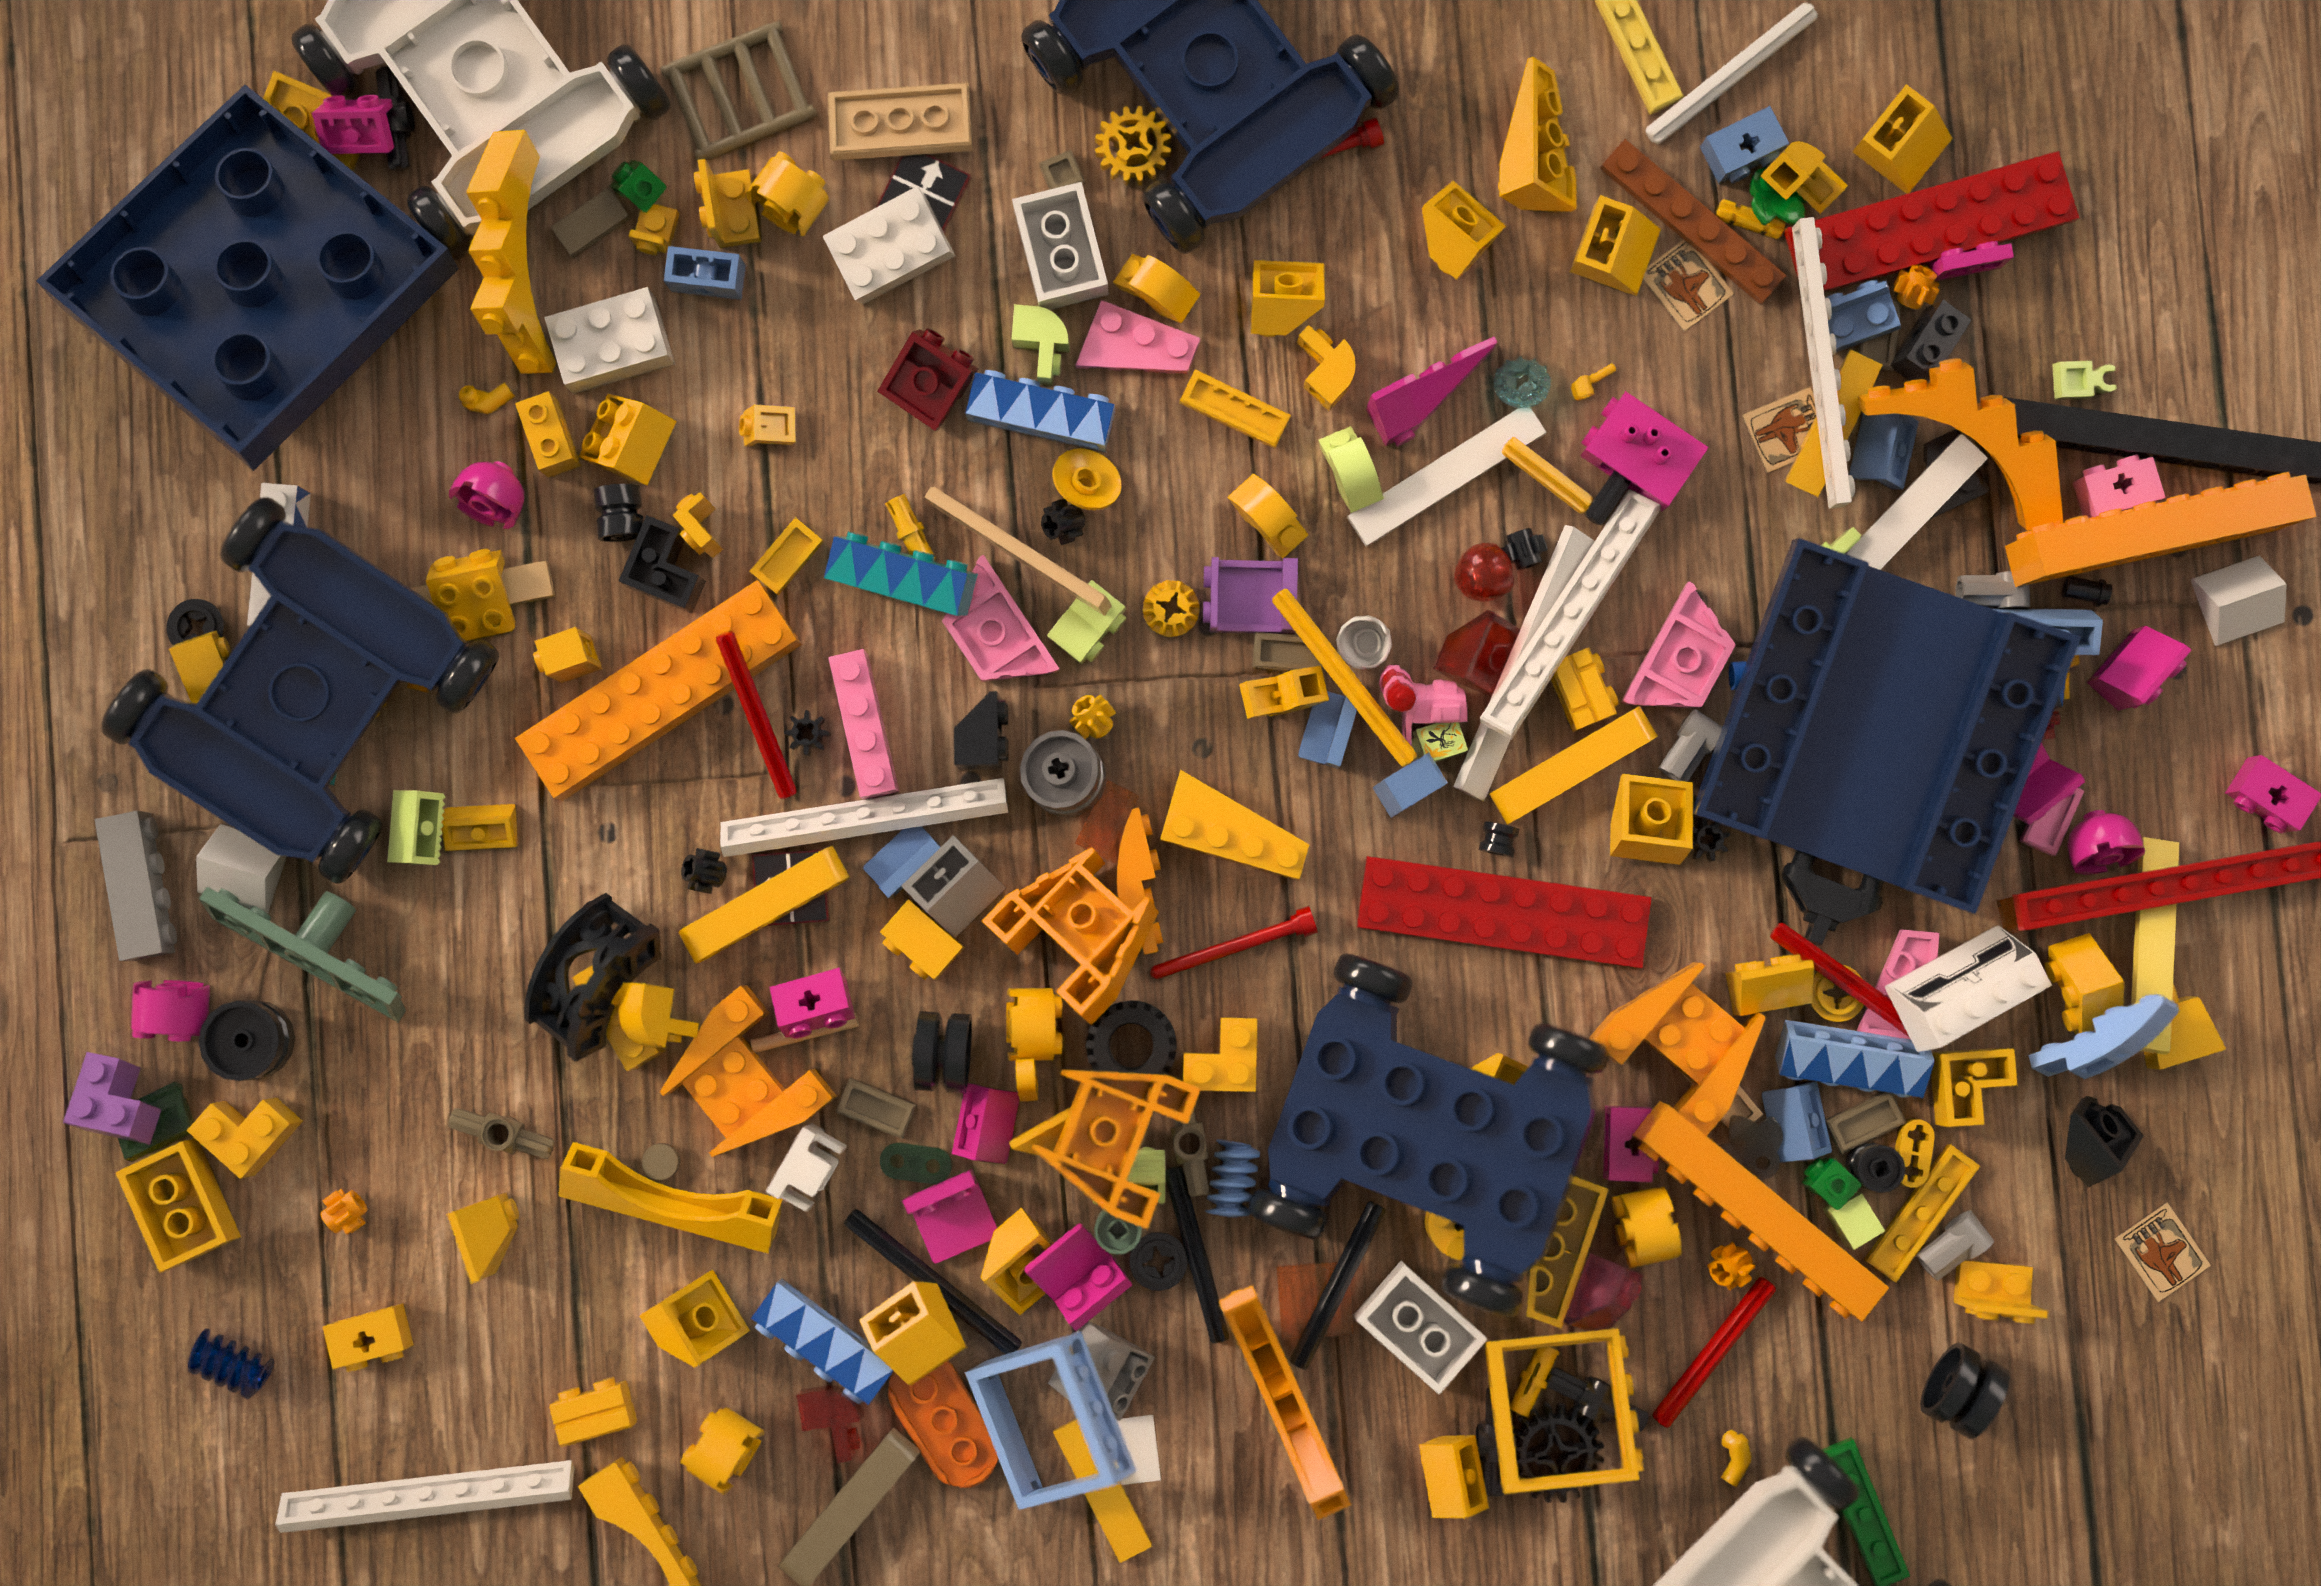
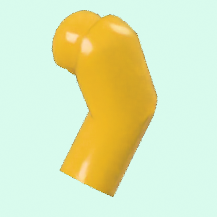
(483, 401)
(1740, 1456)

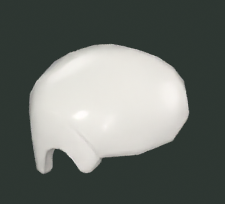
(1364, 642)

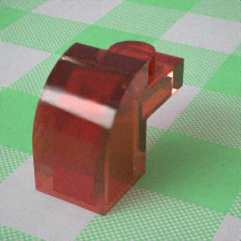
(831, 1408)

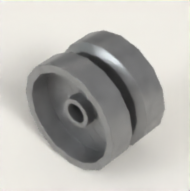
(1051, 756)

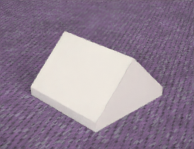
(2241, 599)
(239, 866)

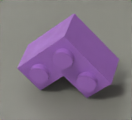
(104, 1101)

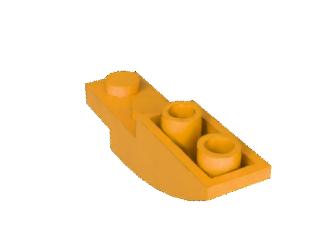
(1136, 866)

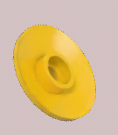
(1086, 479)

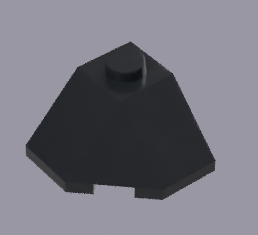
(2099, 1140)

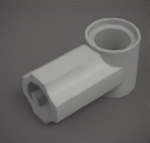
(1993, 591)
(1696, 738)
(1963, 1240)

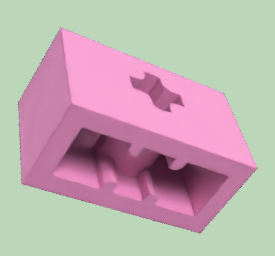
(2138, 482)

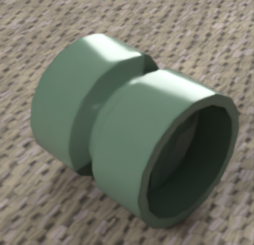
(1116, 1234)

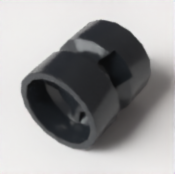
(618, 512)
(1876, 1167)

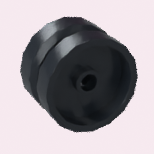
(225, 1044)
(939, 1051)
(1965, 1390)

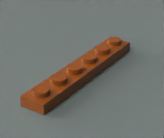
(1692, 221)

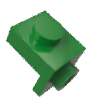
(637, 184)
(1830, 1182)

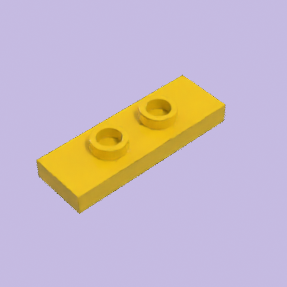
(1235, 409)

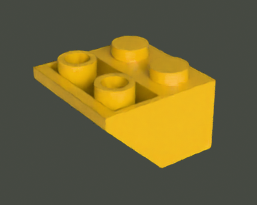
(1905, 140)
(1616, 246)
(627, 438)
(1770, 987)
(913, 1331)

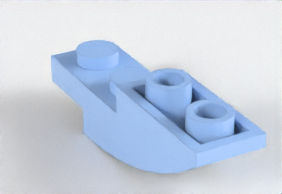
(2117, 1037)

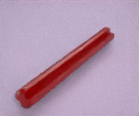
(756, 714)
(1838, 974)
(1714, 1352)

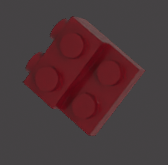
(928, 377)

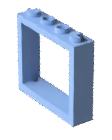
(1088, 1403)

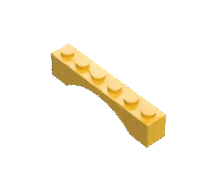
(606, 1183)
(619, 1499)

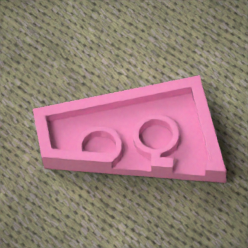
(1134, 342)
(1908, 953)

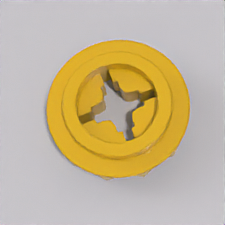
(1178, 623)
(1824, 1005)

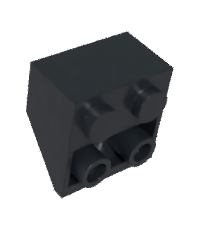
(979, 736)

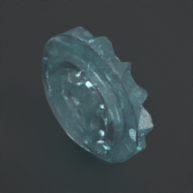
(1530, 392)

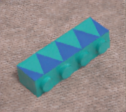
(901, 575)

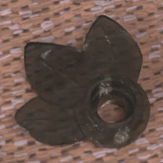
(1752, 1141)

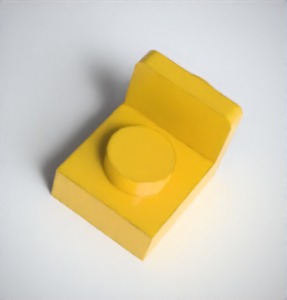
(655, 229)
(768, 425)

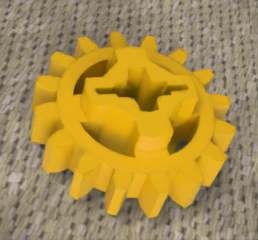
(1143, 155)

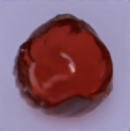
(1484, 573)

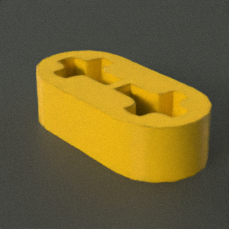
(1027, 1079)
(1922, 1152)

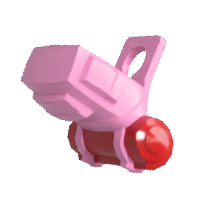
(1422, 703)

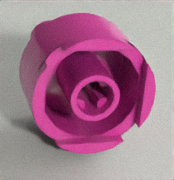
(169, 1009)

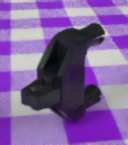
(1825, 901)

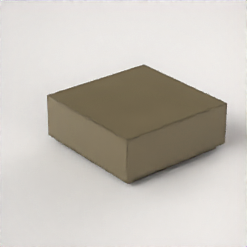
(1061, 170)

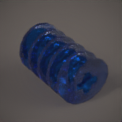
(227, 1366)

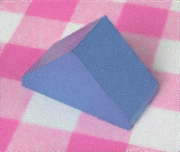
(1409, 785)

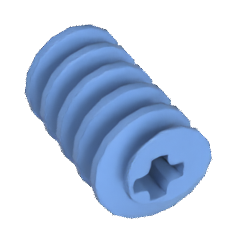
(1233, 1179)

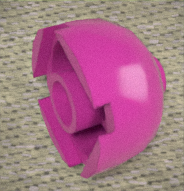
(489, 493)
(2103, 841)

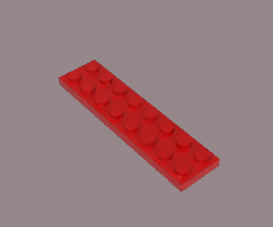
(1944, 217)
(1504, 912)

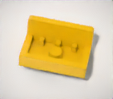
(690, 514)

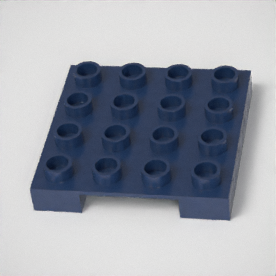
(1885, 725)

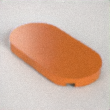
(945, 1426)

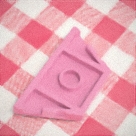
(996, 632)
(1683, 657)

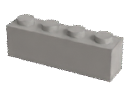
(135, 885)

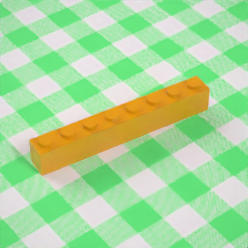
(1760, 1211)

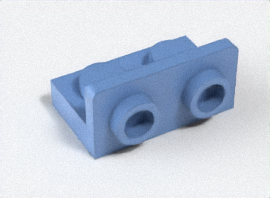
(1862, 314)

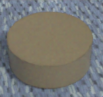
(660, 1161)

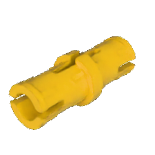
(907, 525)
(1533, 1380)

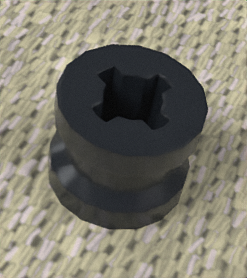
(1499, 839)

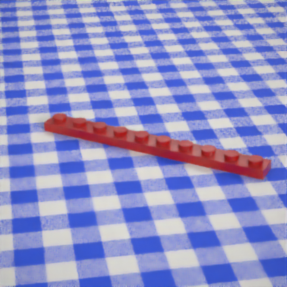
(2167, 886)

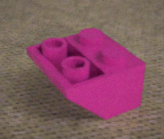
(2139, 668)

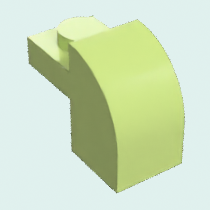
(1040, 330)
(1352, 469)

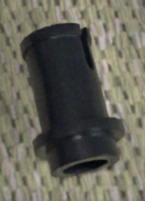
(2087, 590)

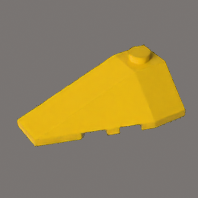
(1534, 157)

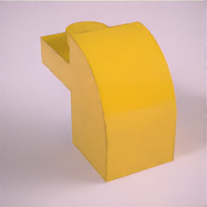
(1803, 171)
(1158, 285)
(1336, 368)
(1268, 514)
(1284, 692)
(646, 1016)

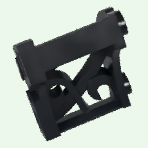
(588, 1006)

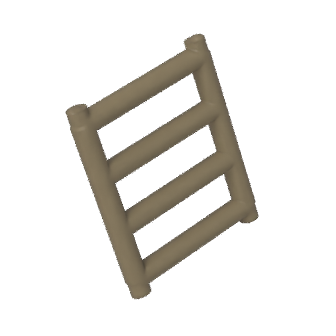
(739, 46)

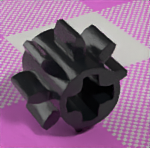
(1063, 521)
(1525, 548)
(797, 734)
(1708, 849)
(703, 871)

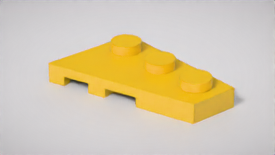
(297, 103)

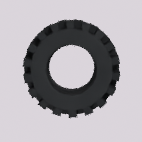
(1136, 1013)

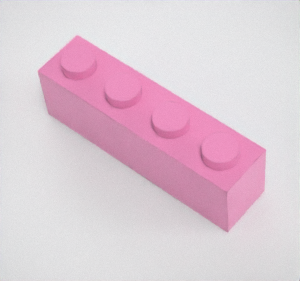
(863, 724)

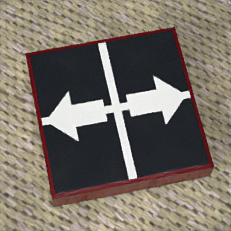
(938, 181)
(770, 865)

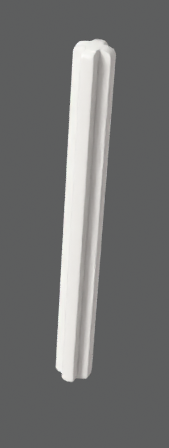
(1731, 73)

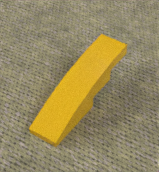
(1857, 376)

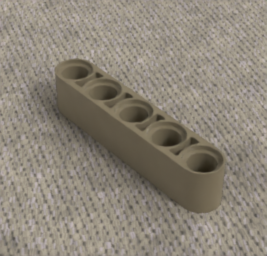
(849, 1508)

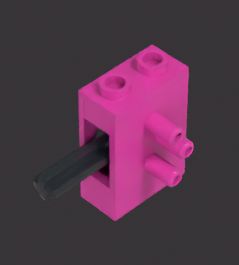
(1639, 454)

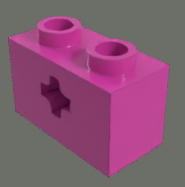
(2292, 796)
(795, 999)
(1617, 1159)

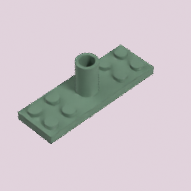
(309, 946)

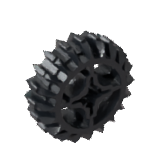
(1570, 1449)

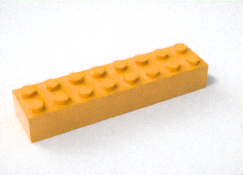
(2159, 528)
(654, 693)

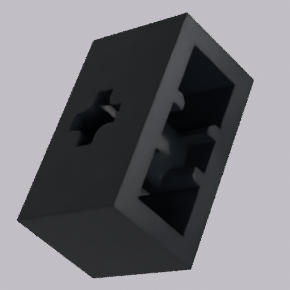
(1930, 341)

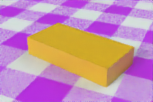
(786, 556)

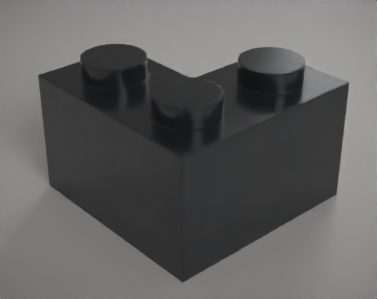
(653, 569)

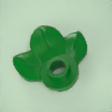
(1769, 203)

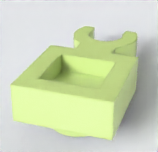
(2079, 380)

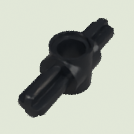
(399, 118)
(1590, 1396)
(1488, 1450)

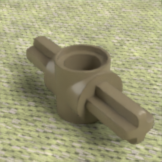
(484, 1128)
(1192, 1162)

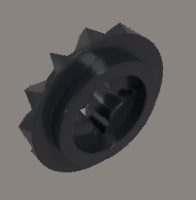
(180, 625)
(1148, 1275)

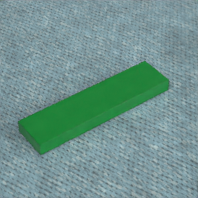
(1868, 1520)

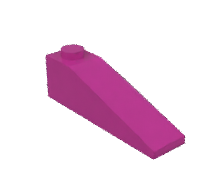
(1410, 401)

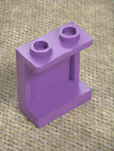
(1244, 595)

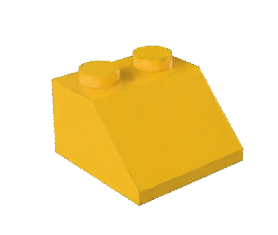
(1652, 819)

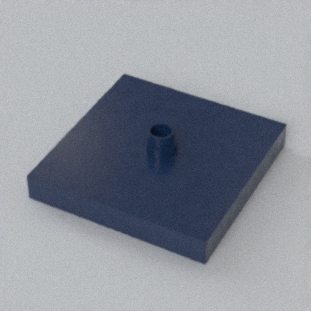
(249, 276)

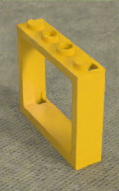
(1625, 1419)

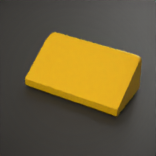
(479, 827)

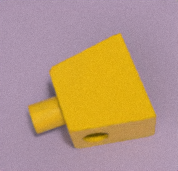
(2191, 1035)

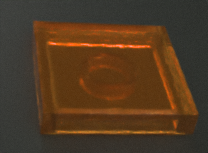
(1299, 1293)

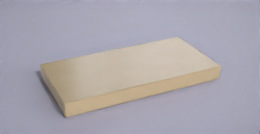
(899, 121)

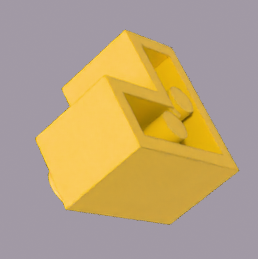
(2086, 981)
(1234, 1064)
(1959, 1079)
(244, 1142)

